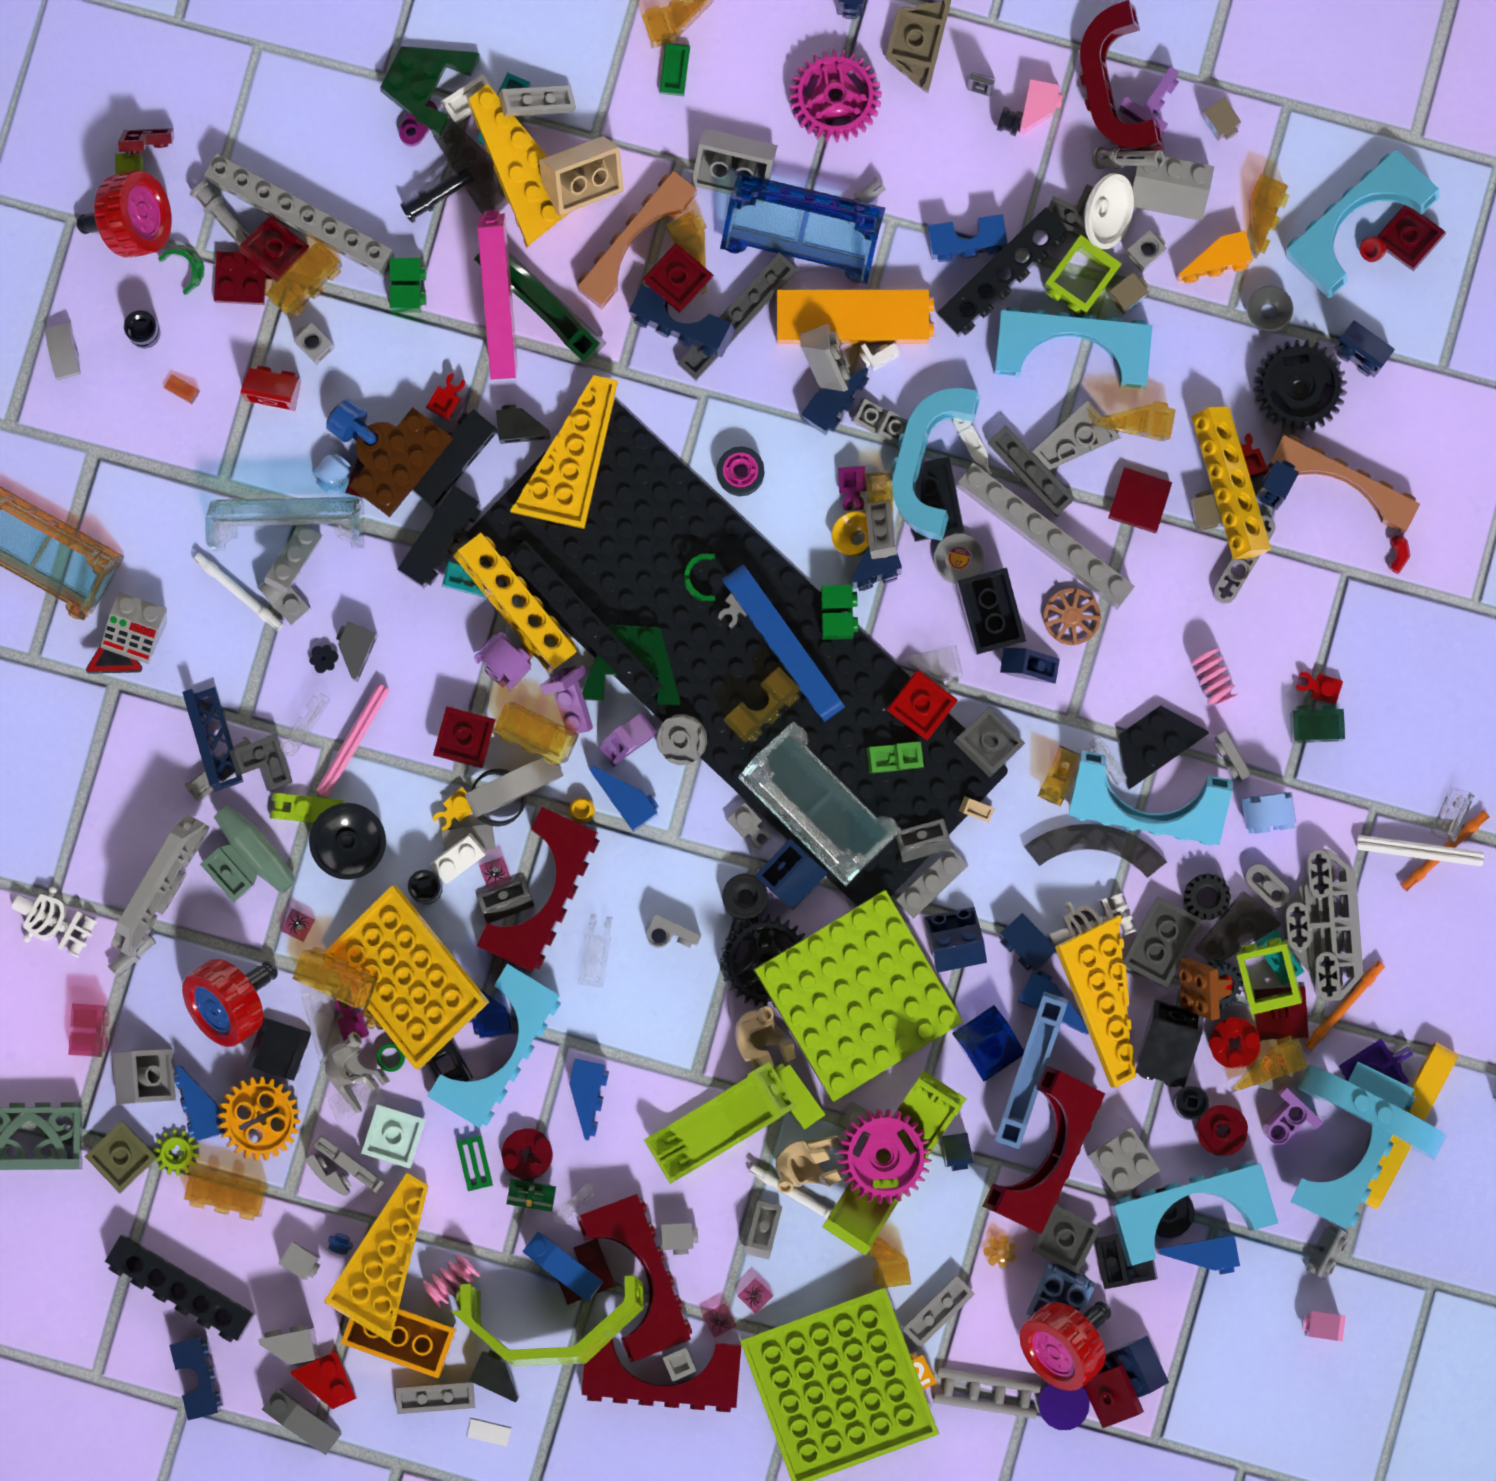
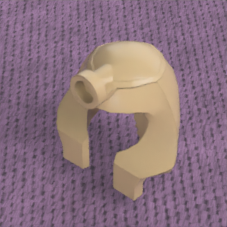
(757, 1030)
(800, 1164)

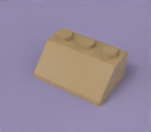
(582, 174)

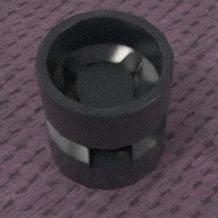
(142, 329)
(425, 887)
(1190, 1103)

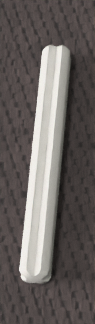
(1420, 850)

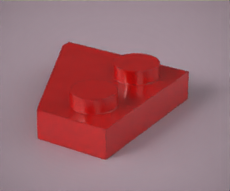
(326, 1380)

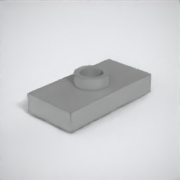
(483, 834)

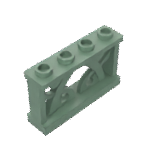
(58, 1159)

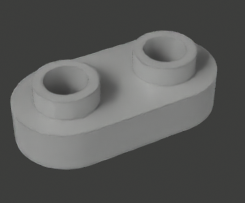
(1269, 883)

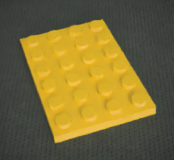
(420, 986)

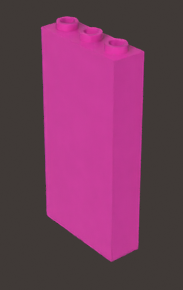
(497, 295)

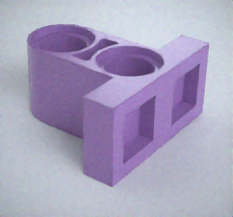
(627, 739)
(1288, 1124)

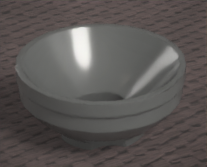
(1270, 296)

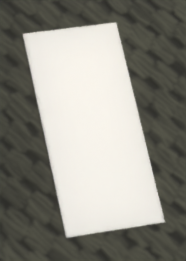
(489, 1432)

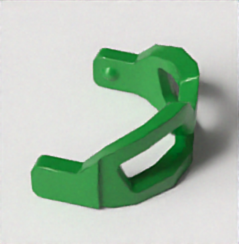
(194, 261)
(689, 587)

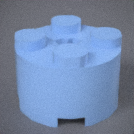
(1268, 811)

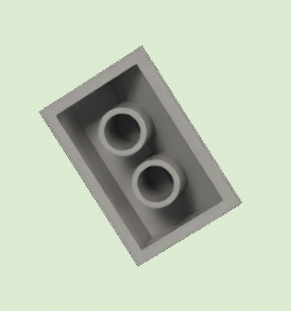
(724, 155)
(1174, 188)

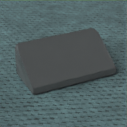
(923, 840)
(505, 900)

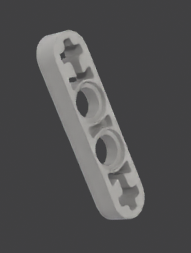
(1248, 565)

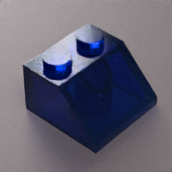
(988, 1043)

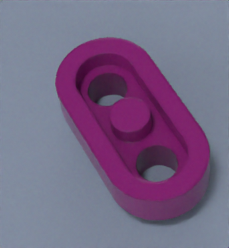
(421, 131)

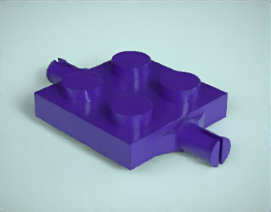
(1380, 1059)

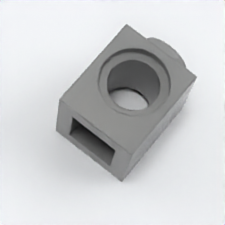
(1144, 261)
(319, 352)
(300, 1261)
(679, 1364)

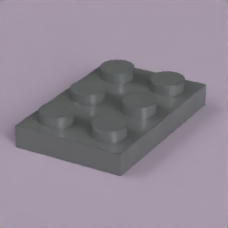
(1162, 942)

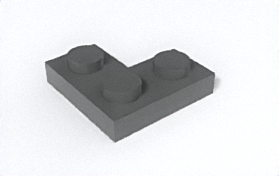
(1071, 215)
(267, 757)

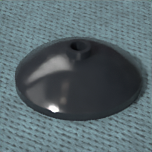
(361, 854)

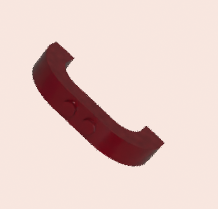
(1099, 36)

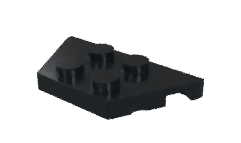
(1156, 742)

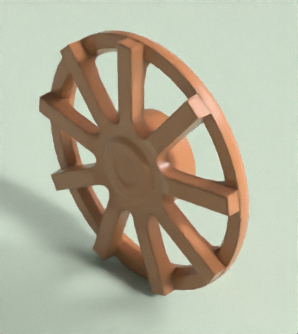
(1072, 616)

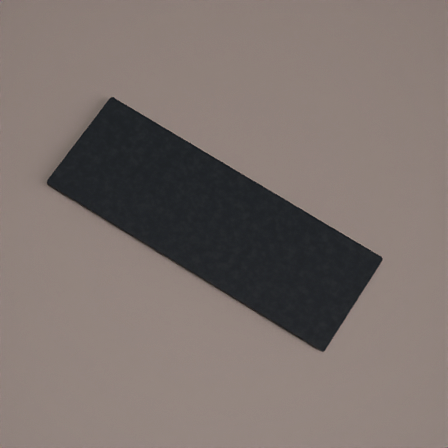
(630, 571)

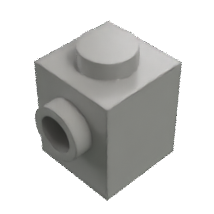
(679, 1237)

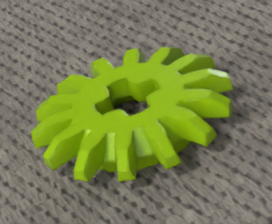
(183, 1161)

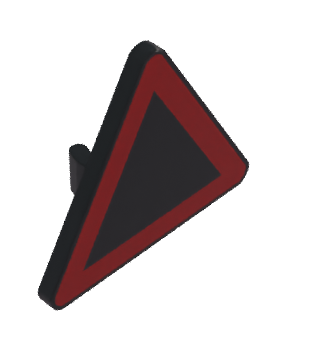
(110, 662)

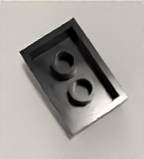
(991, 611)

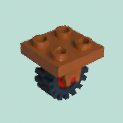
(1208, 986)

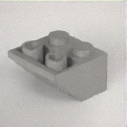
(826, 358)
(292, 1347)

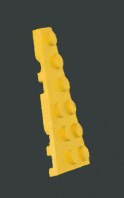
(515, 164)
(376, 1274)

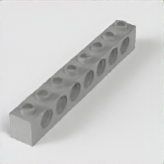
(299, 215)

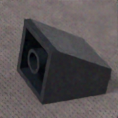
(1169, 1044)

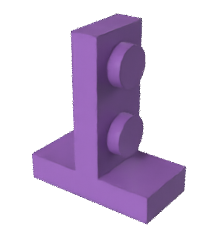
(1154, 103)
(569, 698)

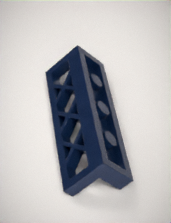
(203, 739)

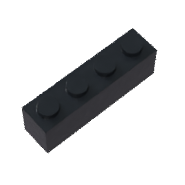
(467, 443)
(439, 537)

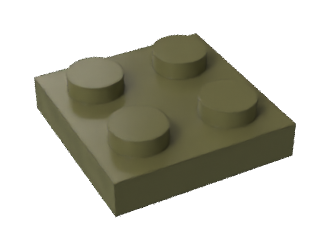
(121, 1157)

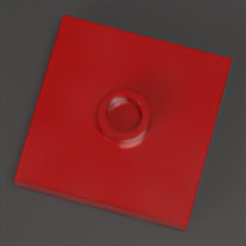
(922, 705)

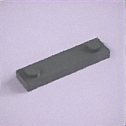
(1031, 471)

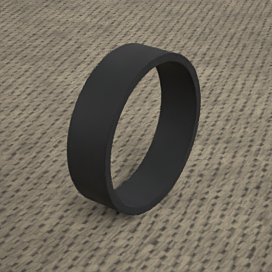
(482, 818)

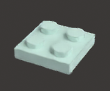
(393, 1136)

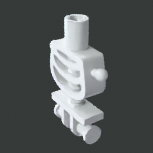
(32, 910)
(1067, 933)

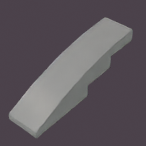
(512, 786)

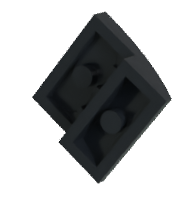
(1114, 1266)

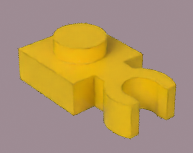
(457, 808)

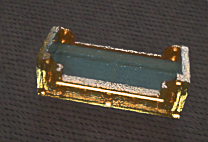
(54, 555)

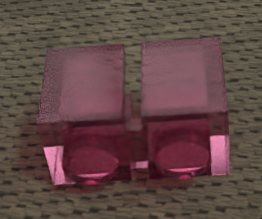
(88, 1043)

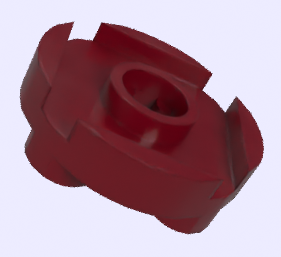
(1236, 1133)
(534, 1166)

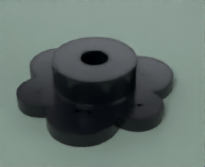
(316, 659)

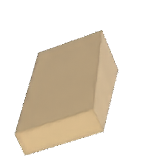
(976, 809)

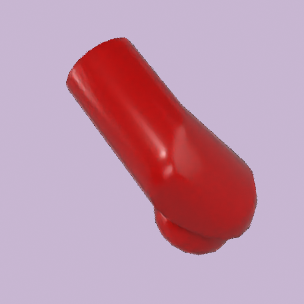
(1402, 552)

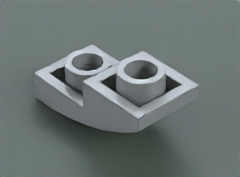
(62, 351)
(879, 421)
(335, 1181)

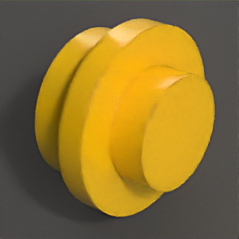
(582, 810)

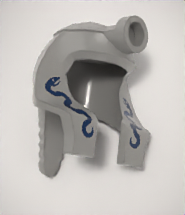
(344, 1069)

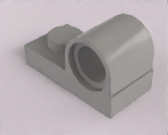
(289, 604)
(684, 935)
(763, 1230)

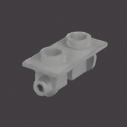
(1325, 1260)

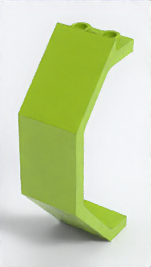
(720, 1123)
(861, 1221)
(470, 1314)

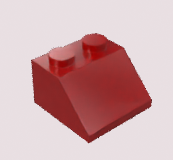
(271, 388)

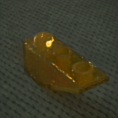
(670, 22)
(1263, 207)

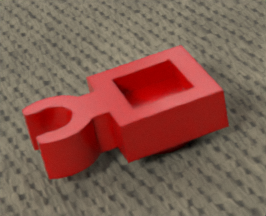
(444, 400)
(1253, 458)
(1324, 687)

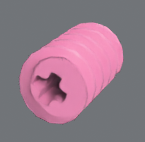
(1213, 677)
(451, 1279)

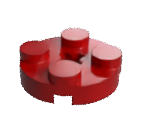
(1235, 1058)

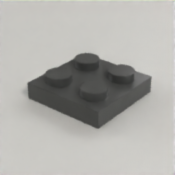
(989, 742)
(1066, 1239)

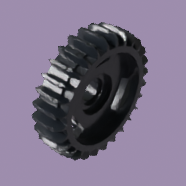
(1314, 374)
(763, 941)

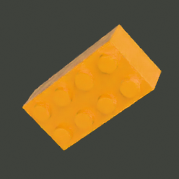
(415, 1342)

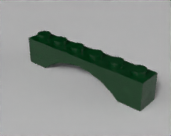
(553, 311)

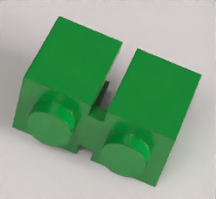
(406, 285)
(838, 599)

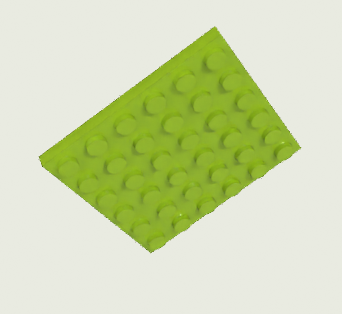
(858, 995)
(840, 1387)

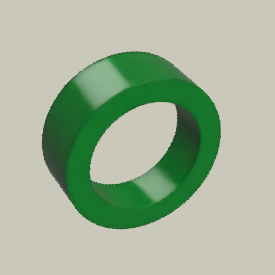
(382, 1066)

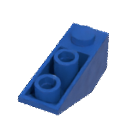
(585, 1088)
(200, 1107)

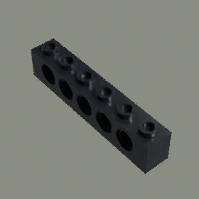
(1044, 223)
(239, 1315)

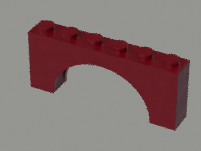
(525, 942)
(1074, 1110)
(663, 1321)
(711, 1387)

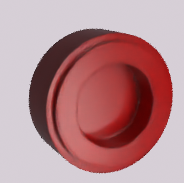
(1372, 248)

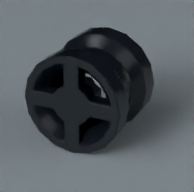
(1009, 121)

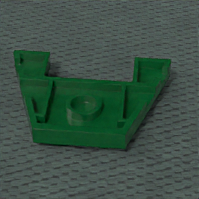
(415, 77)
(650, 650)

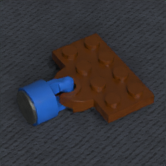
(391, 454)

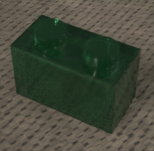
(1317, 725)

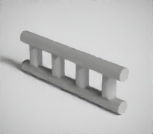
(973, 1401)

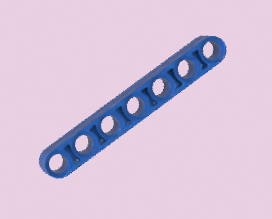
(783, 643)

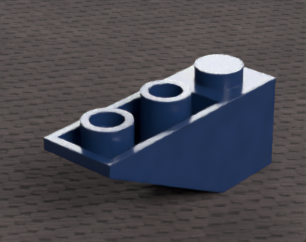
(828, 404)

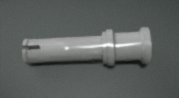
(1151, 158)
(214, 205)

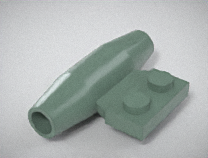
(245, 858)

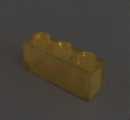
(304, 280)
(535, 733)
(335, 977)
(225, 1194)

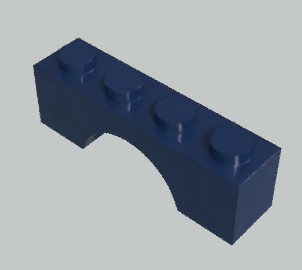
(709, 334)

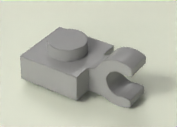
(851, 1116)

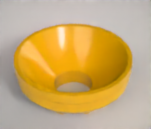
(844, 531)

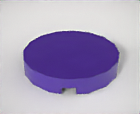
(1063, 1408)

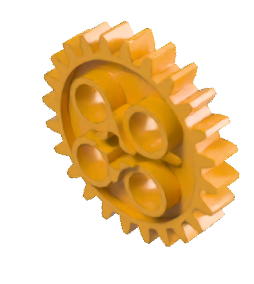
(268, 1139)

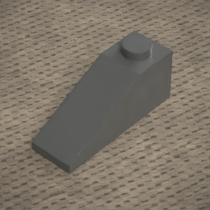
(301, 1421)

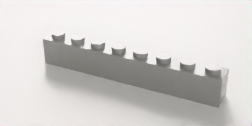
(1045, 536)

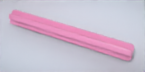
(352, 740)

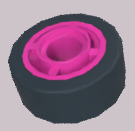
(740, 485)

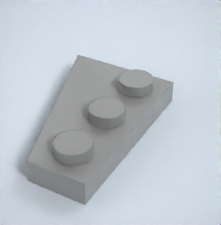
(1073, 438)

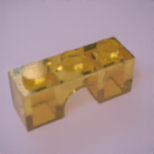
(747, 723)

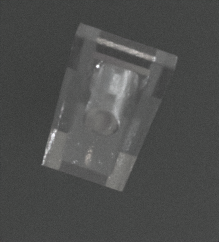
(938, 664)

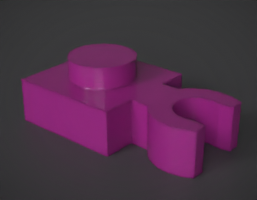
(852, 482)
(351, 1022)

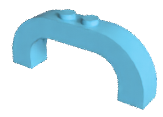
(937, 407)
(1372, 1109)

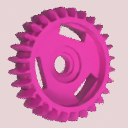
(853, 104)
(901, 1164)

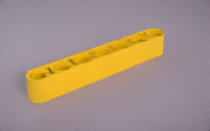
(1426, 1089)

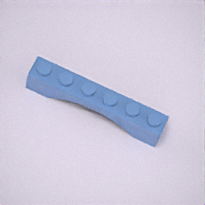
(1031, 1069)

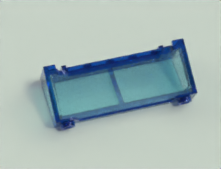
(803, 225)

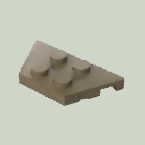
(917, 41)

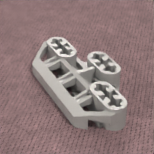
(159, 885)
(1322, 922)

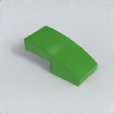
(895, 757)

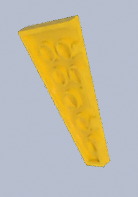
(568, 471)
(1101, 990)

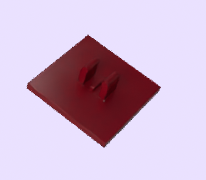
(1283, 1021)

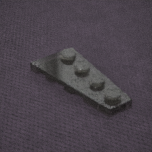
(464, 152)

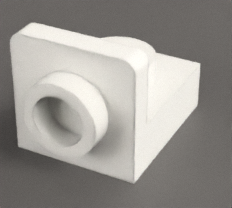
(883, 355)

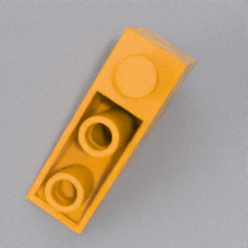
(1224, 254)

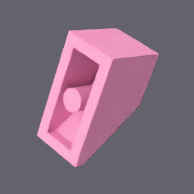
(1040, 104)
(1324, 1325)

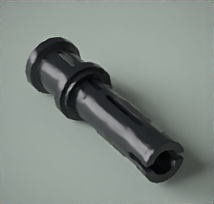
(427, 200)

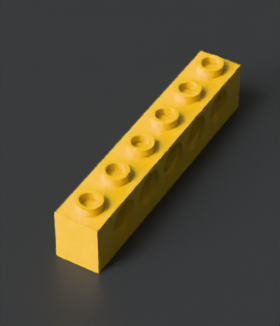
(1231, 482)
(516, 617)

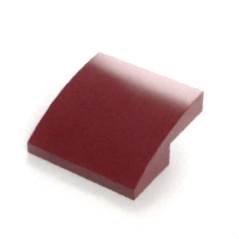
(1140, 500)

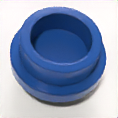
(340, 1243)

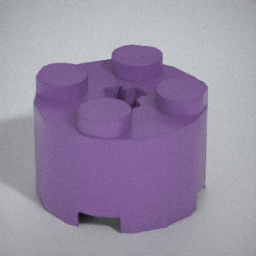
(503, 661)

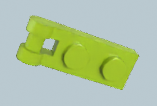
(302, 807)

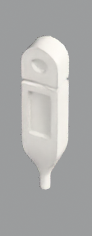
(972, 443)

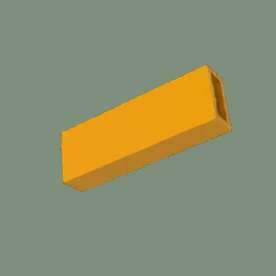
(856, 315)

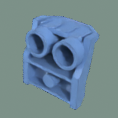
(1063, 1287)

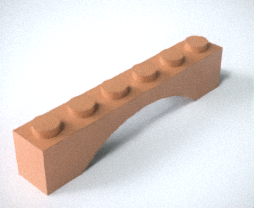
(669, 200)
(1391, 507)

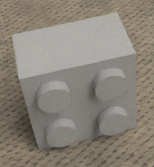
(1123, 1163)

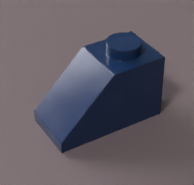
(1029, 665)

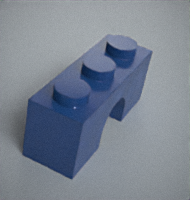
(946, 244)

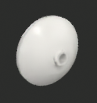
(1108, 211)

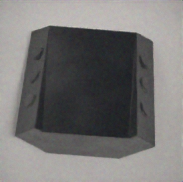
(278, 1049)

